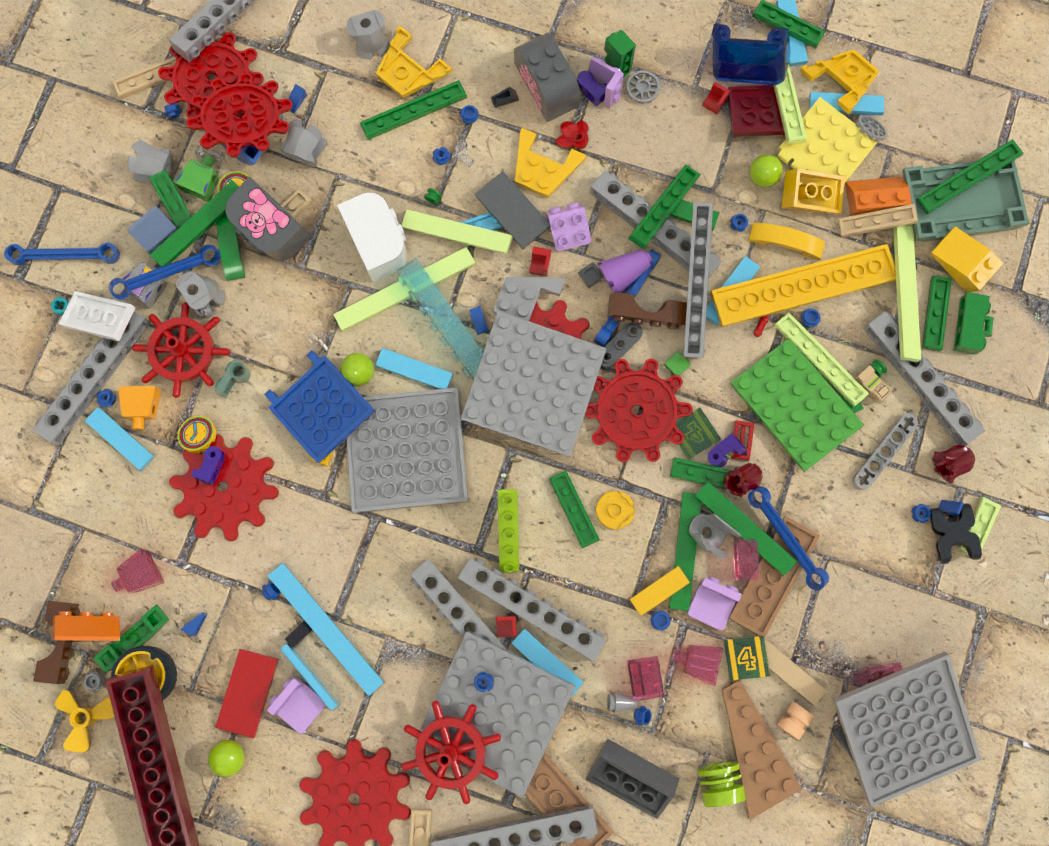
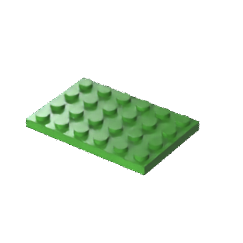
(796, 404)

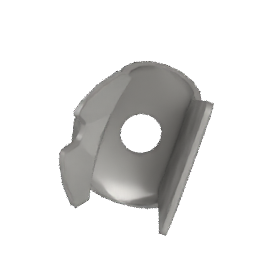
(368, 33)
(303, 144)
(148, 161)
(206, 291)
(718, 529)

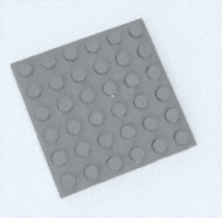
(533, 384)
(408, 452)
(519, 707)
(907, 729)

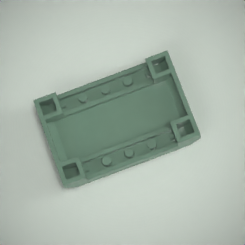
(985, 208)

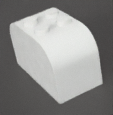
(375, 234)

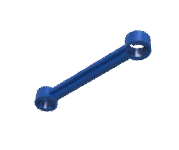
(61, 254)
(163, 272)
(610, 325)
(788, 538)

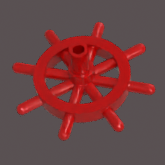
(180, 349)
(450, 752)

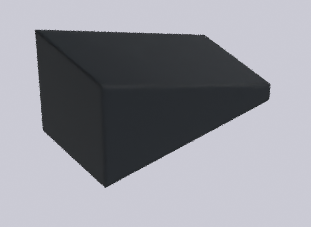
(505, 97)
(298, 634)

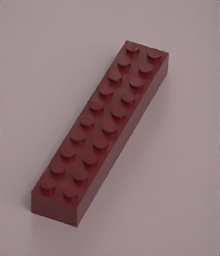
(151, 758)

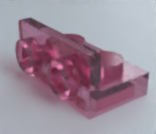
(746, 560)

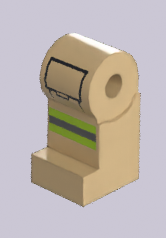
(873, 385)

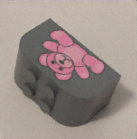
(547, 76)
(265, 222)

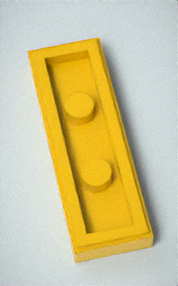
(659, 591)

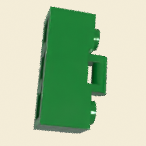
(620, 51)
(970, 323)

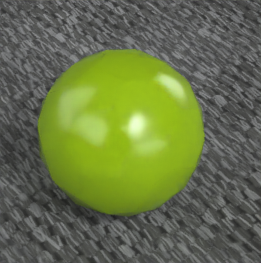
(766, 170)
(357, 369)
(226, 758)

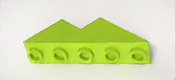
(508, 530)

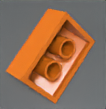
(876, 194)
(86, 627)

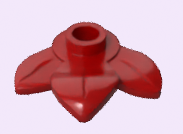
(571, 134)

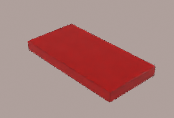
(247, 693)

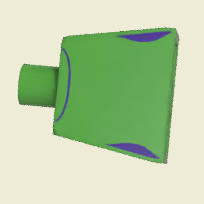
(198, 178)

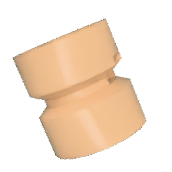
(795, 721)

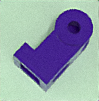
(591, 88)
(725, 450)
(211, 465)

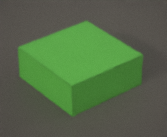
(677, 364)

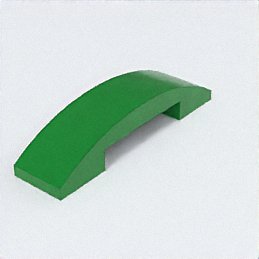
(229, 249)
(135, 637)

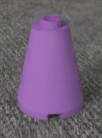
(624, 269)

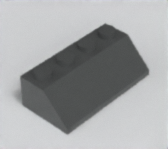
(633, 779)

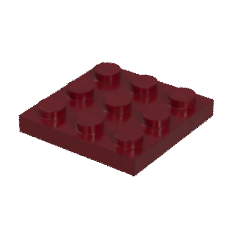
(754, 111)

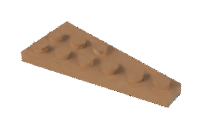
(761, 763)

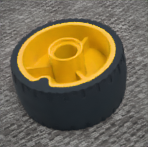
(146, 656)

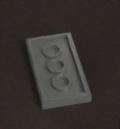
(512, 210)

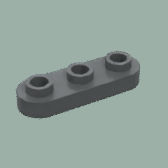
(627, 339)

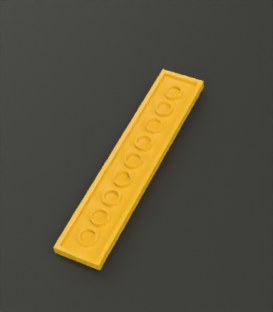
(804, 285)

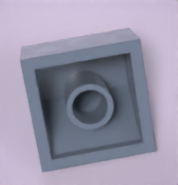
(152, 229)

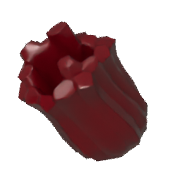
(953, 462)
(743, 479)

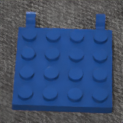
(320, 408)

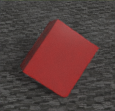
(716, 98)
(540, 261)
(506, 626)

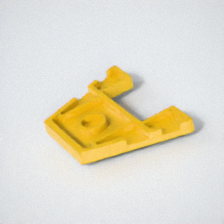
(850, 71)
(402, 72)
(540, 173)

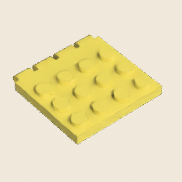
(832, 143)

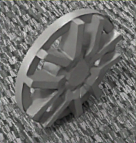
(643, 86)
(871, 127)

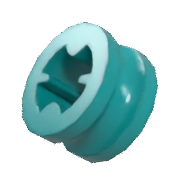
(54, 305)

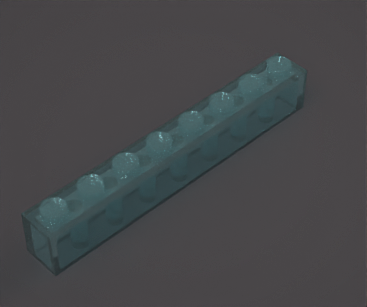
(442, 316)

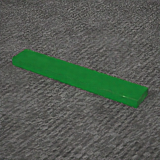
(413, 110)
(969, 176)
(664, 207)
(194, 227)
(730, 514)
(685, 550)

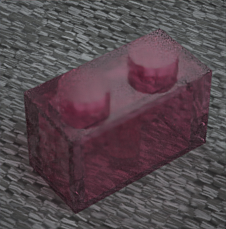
(645, 678)

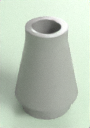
(619, 702)

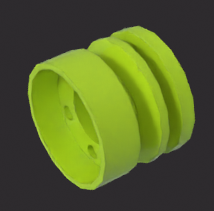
(721, 783)

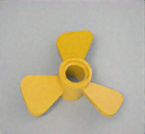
(79, 737)

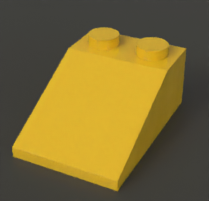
(813, 191)
(966, 259)

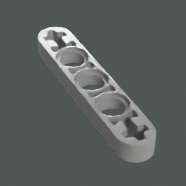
(887, 442)

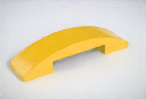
(788, 238)

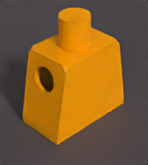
(139, 404)

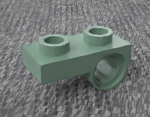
(226, 383)

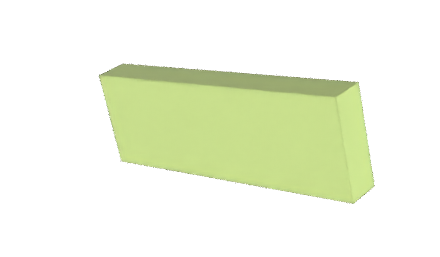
(984, 518)

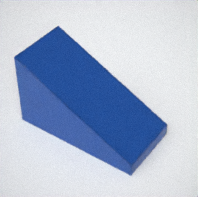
(297, 97)
(478, 320)
(950, 508)
(194, 626)

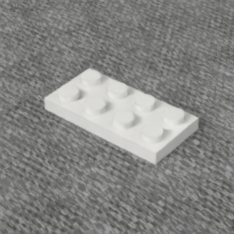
(97, 316)

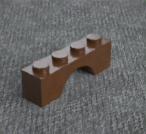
(624, 307)
(55, 667)

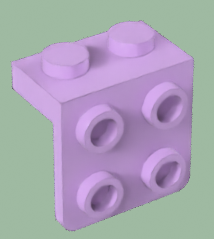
(611, 76)
(568, 226)
(713, 602)
(297, 704)

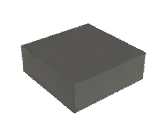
(590, 275)

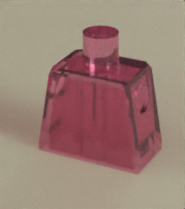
(137, 573)
(701, 662)
(883, 668)

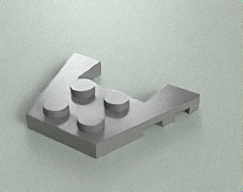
(521, 294)

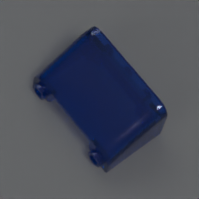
(750, 59)

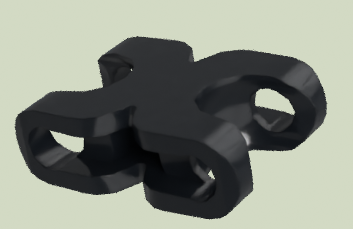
(955, 534)

